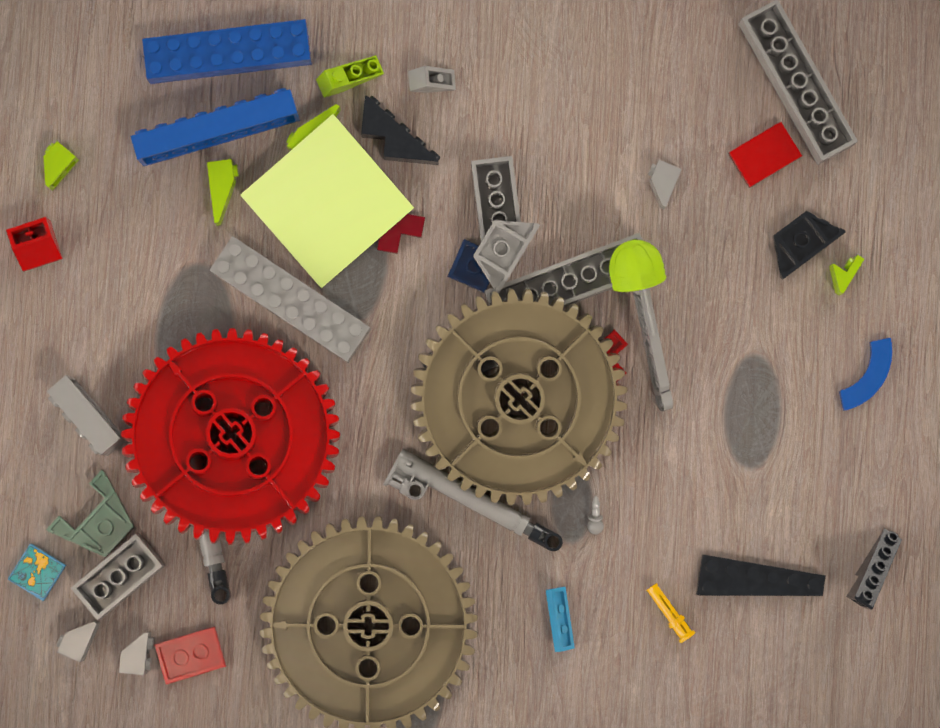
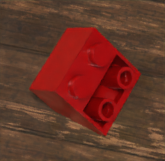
(34, 244)

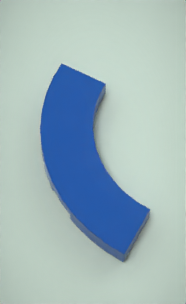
(873, 378)

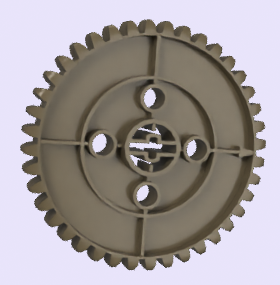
(460, 397)
(327, 665)

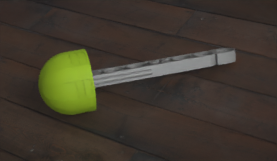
(636, 268)

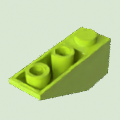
(348, 76)

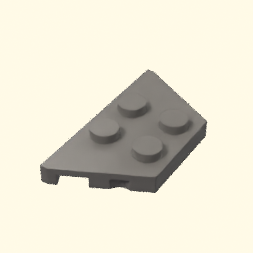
(503, 249)

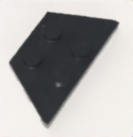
(802, 241)

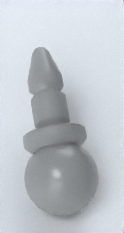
(595, 525)

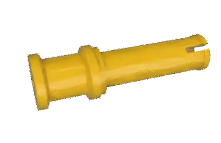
(675, 620)

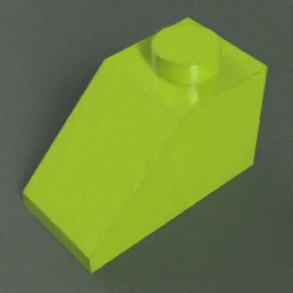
(57, 164)

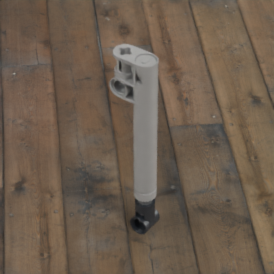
(416, 471)
(212, 554)

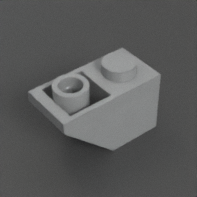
(135, 657)

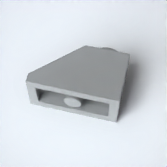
(431, 79)
(663, 181)
(78, 641)

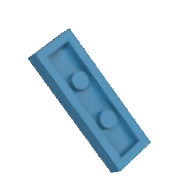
(560, 619)

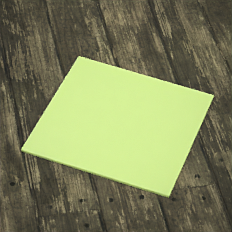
(327, 201)

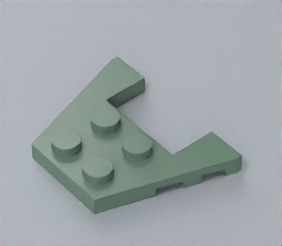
(103, 527)

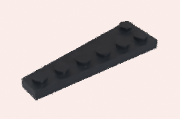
(740, 578)

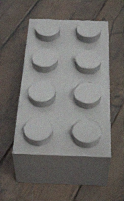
(494, 192)
(86, 415)
(118, 576)

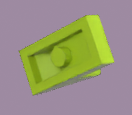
(842, 278)

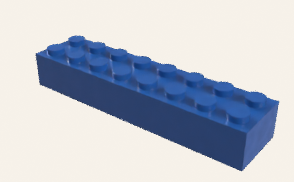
(227, 51)
(215, 127)

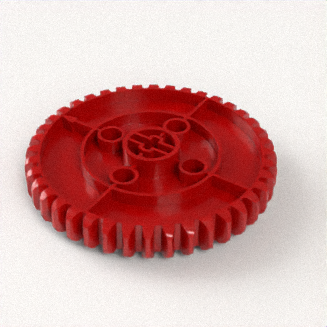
(226, 493)

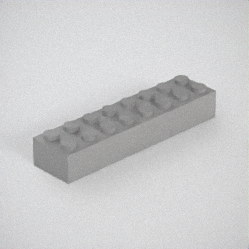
(797, 82)
(570, 279)
(290, 299)

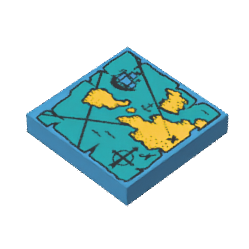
(37, 572)

